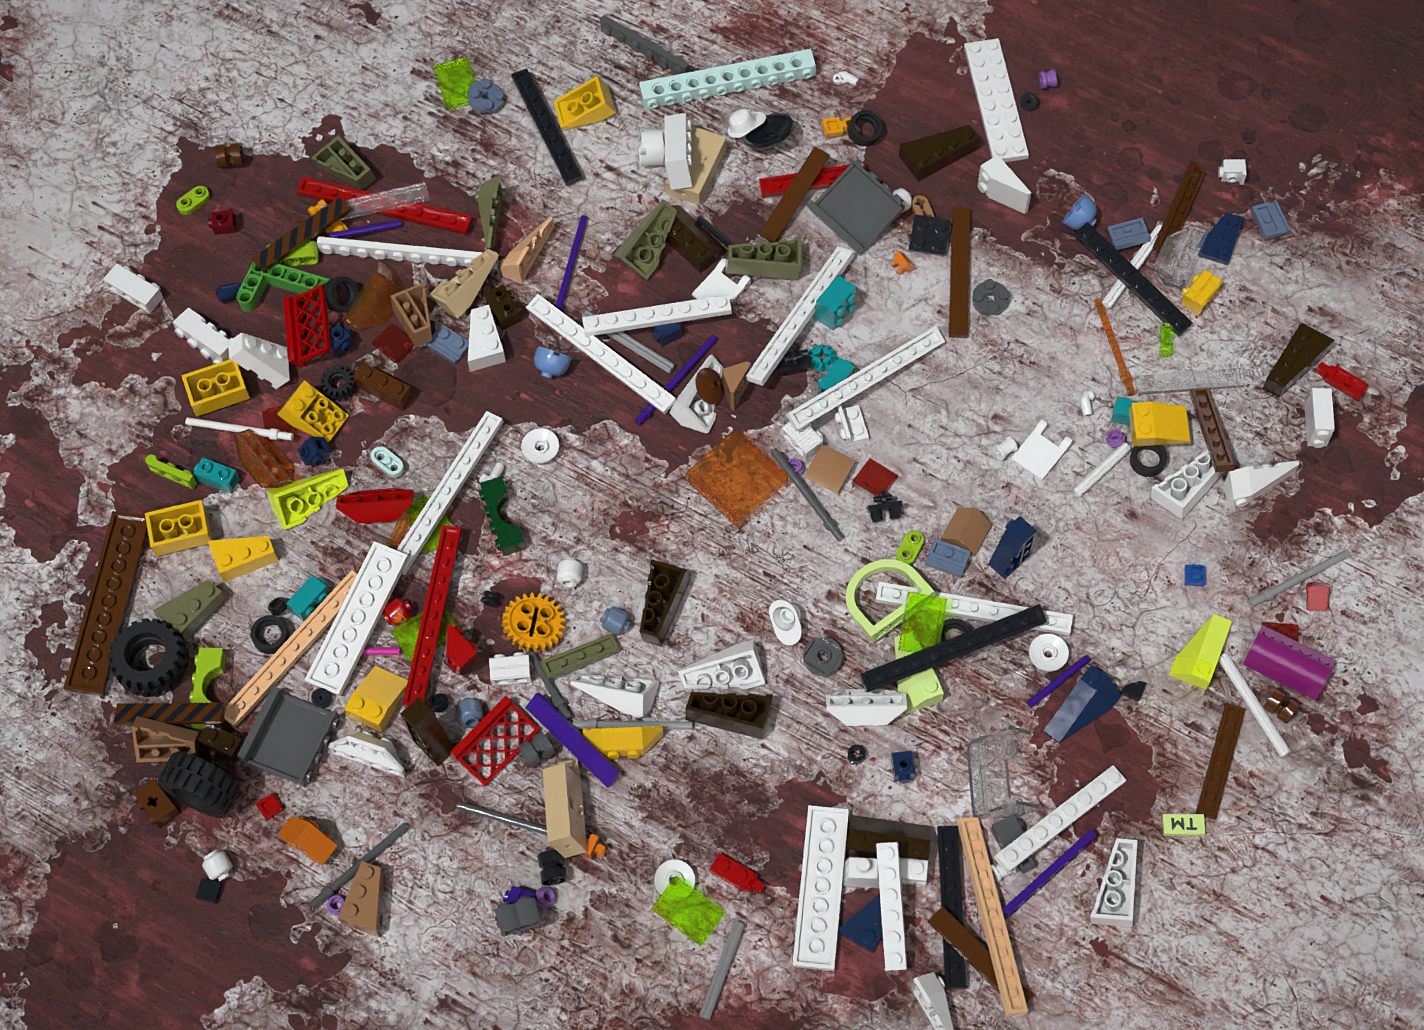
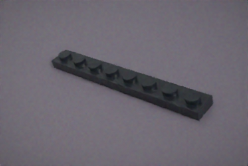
(546, 127)
(1132, 278)
(952, 901)

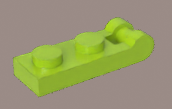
(171, 472)

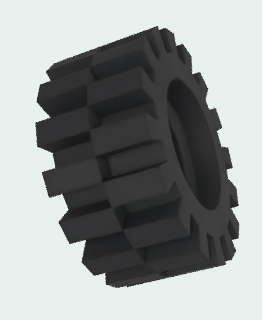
(333, 375)

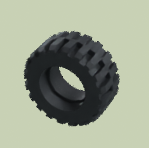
(134, 639)
(198, 784)

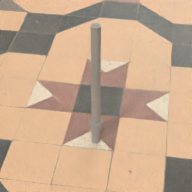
(1268, 594)
(593, 723)

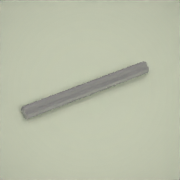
(639, 348)

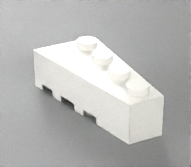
(678, 151)
(204, 336)
(1187, 486)
(1116, 896)

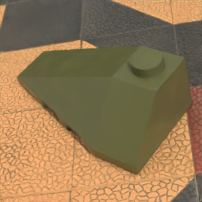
(490, 202)
(644, 245)

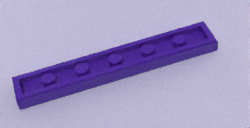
(573, 739)
(1048, 874)

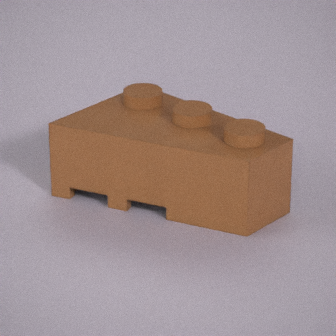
(413, 314)
(158, 740)
(364, 900)

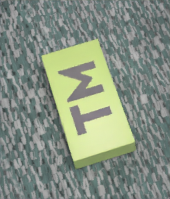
(1183, 824)

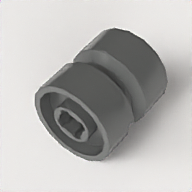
(536, 749)

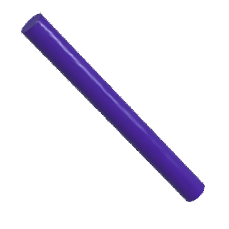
(365, 229)
(1058, 681)

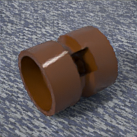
(223, 153)
(1275, 703)

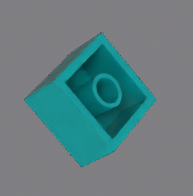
(836, 303)

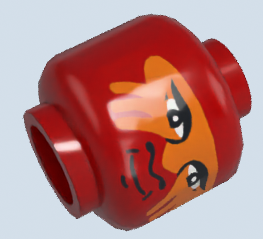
(397, 612)

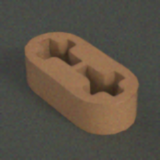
(926, 209)

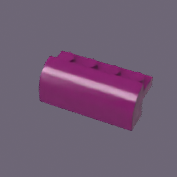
(1289, 662)

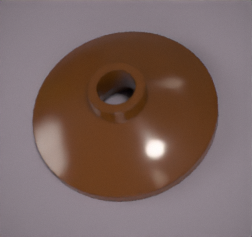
(709, 386)

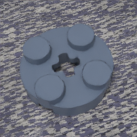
(486, 88)

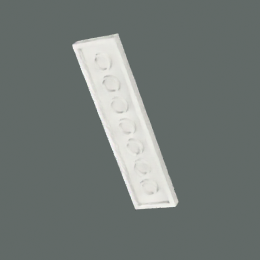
(996, 100)
(357, 618)
(820, 888)

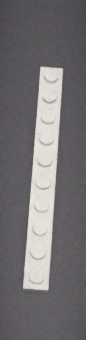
(397, 252)
(798, 317)
(601, 354)
(865, 378)
(449, 487)
(975, 608)

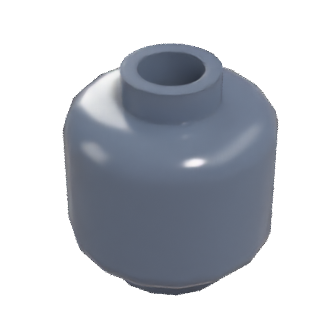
(615, 620)
(469, 712)

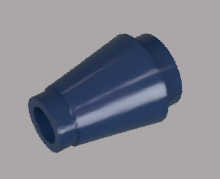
(227, 292)

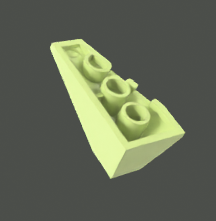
(921, 688)

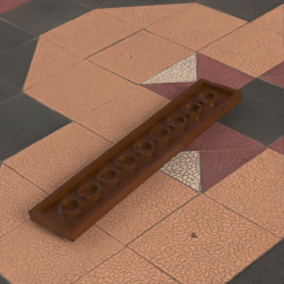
(107, 603)

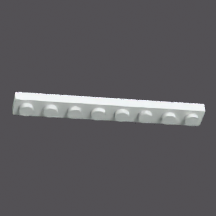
(656, 315)
(1059, 819)

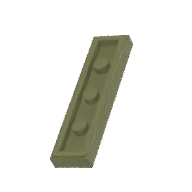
(580, 656)

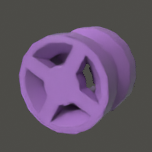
(1047, 79)

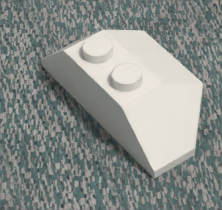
(860, 708)
(369, 751)

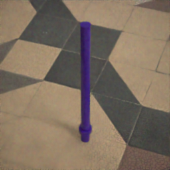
(571, 262)
(646, 412)

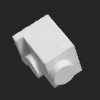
(1232, 171)

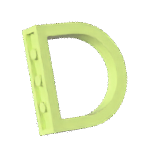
(878, 630)

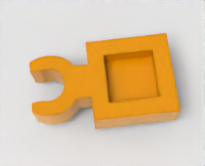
(834, 127)

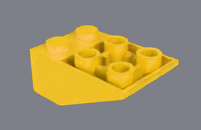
(312, 412)

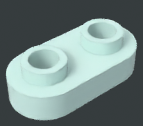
(388, 462)

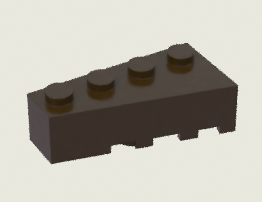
(938, 151)
(1298, 357)
(662, 600)
(731, 712)
(427, 731)

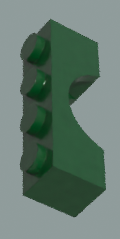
(508, 535)

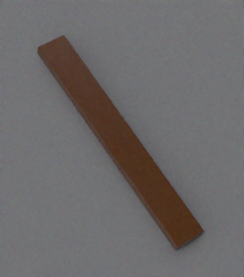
(959, 273)

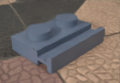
(1270, 220)
(1128, 234)
(448, 344)
(947, 558)

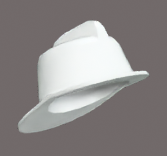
(744, 121)
(786, 621)

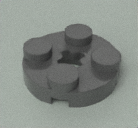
(994, 289)
(820, 646)

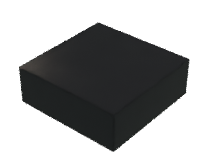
(209, 890)

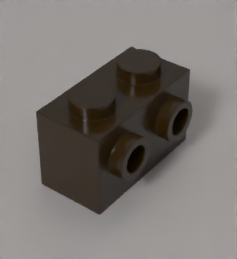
(503, 307)
(221, 742)

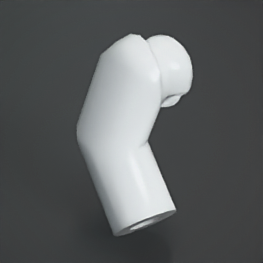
(845, 77)

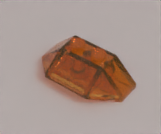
(373, 302)
(263, 460)

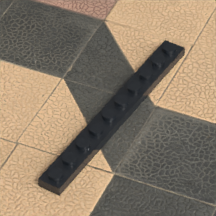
(952, 648)

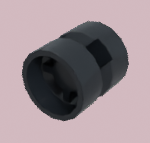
(552, 868)

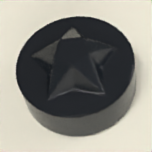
(1028, 101)
(277, 606)
(321, 697)
(439, 702)

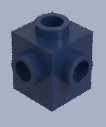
(340, 340)
(314, 451)

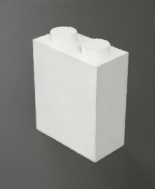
(1319, 417)

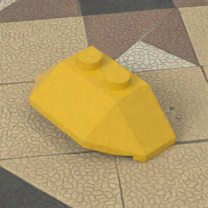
(624, 740)

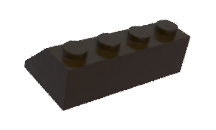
(693, 241)
(866, 832)

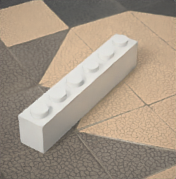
(891, 906)

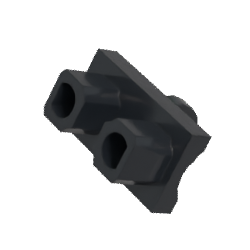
(794, 361)
(876, 510)

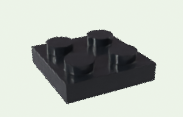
(929, 235)

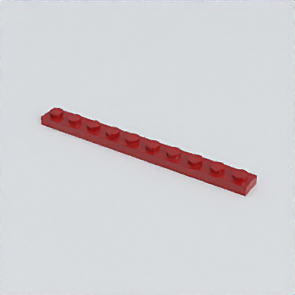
(414, 212)
(432, 614)

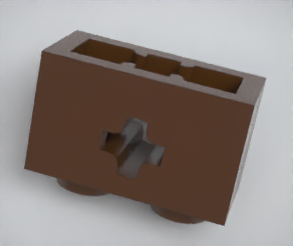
(152, 793)

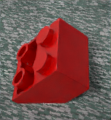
(459, 652)

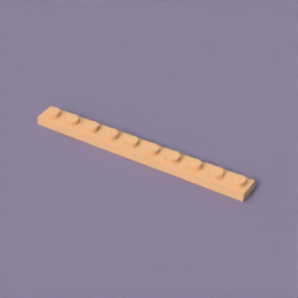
(288, 653)
(992, 917)

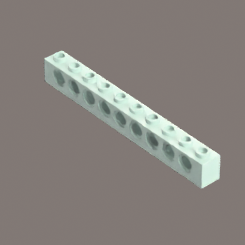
(740, 76)

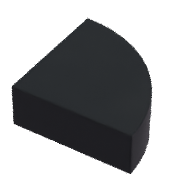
(1134, 690)

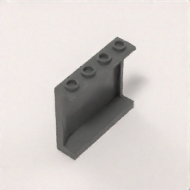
(857, 207)
(288, 737)

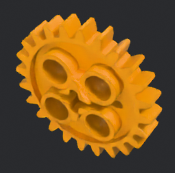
(551, 626)

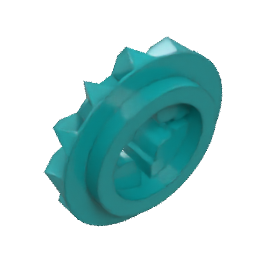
(829, 353)

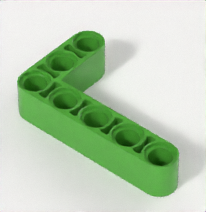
(283, 281)

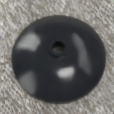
(770, 133)

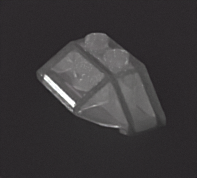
(1180, 256)

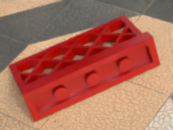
(295, 329)
(479, 733)

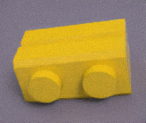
(1201, 292)

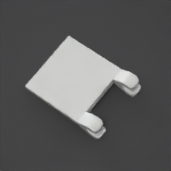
(718, 284)
(1038, 453)

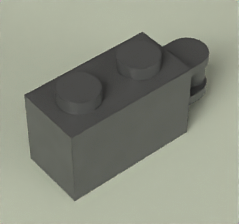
(1006, 832)

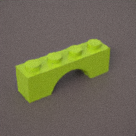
(209, 664)

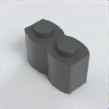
(517, 916)

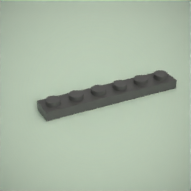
(643, 46)

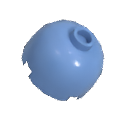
(1083, 211)
(551, 362)

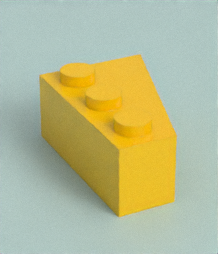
(242, 555)

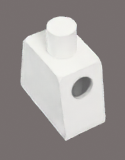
(861, 873)

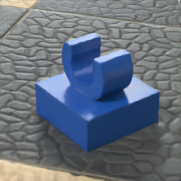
(1194, 575)

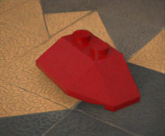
(375, 505)

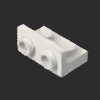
(852, 425)

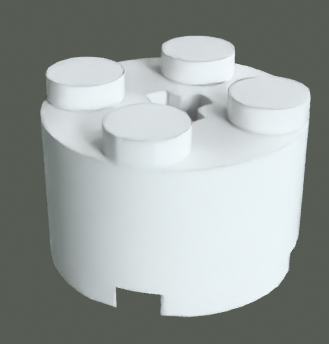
(651, 147)

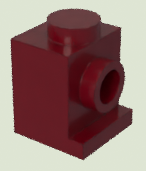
(223, 222)

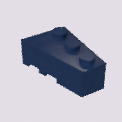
(1013, 547)

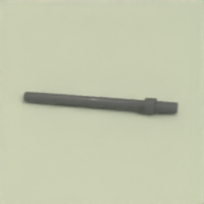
(828, 522)
(558, 701)
(502, 818)
(328, 891)

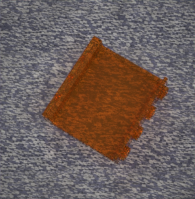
(736, 478)

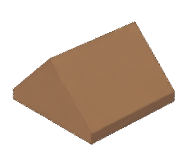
(735, 382)
(967, 529)

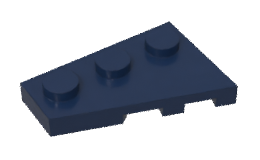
(1222, 239)
(865, 926)

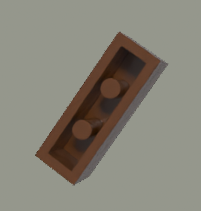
(383, 386)

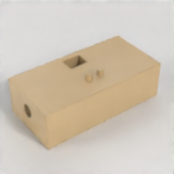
(706, 156)
(564, 810)

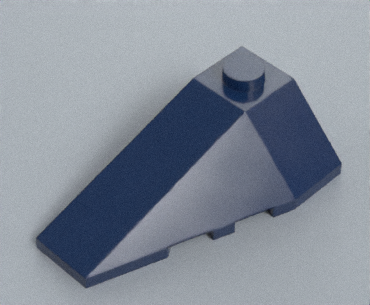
(1088, 700)

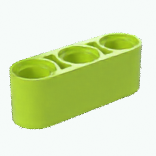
(304, 255)

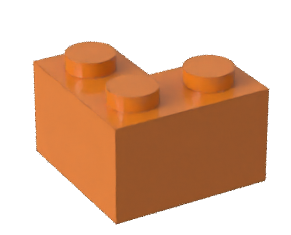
(306, 837)

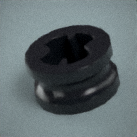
(490, 598)
(860, 759)

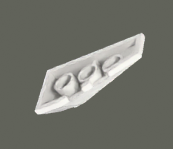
(690, 408)
(1249, 483)
(624, 695)

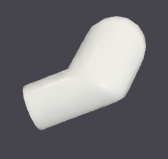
(1085, 402)
(496, 472)

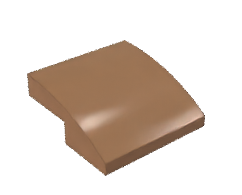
(829, 469)

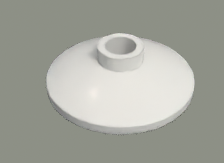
(536, 439)
(1048, 644)
(671, 868)

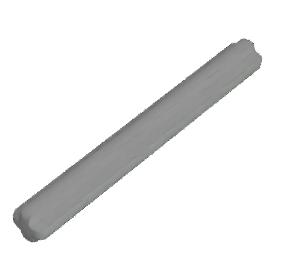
(721, 970)

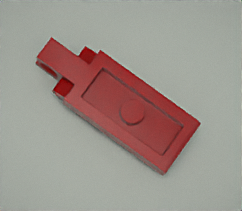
(1342, 380)
(736, 874)

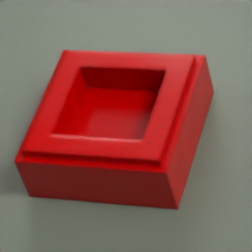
(269, 806)

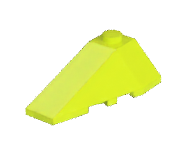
(303, 497)
(1200, 656)

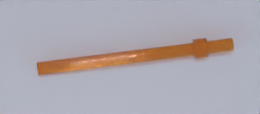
(1125, 376)

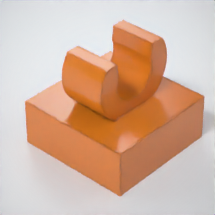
(904, 262)
(594, 847)

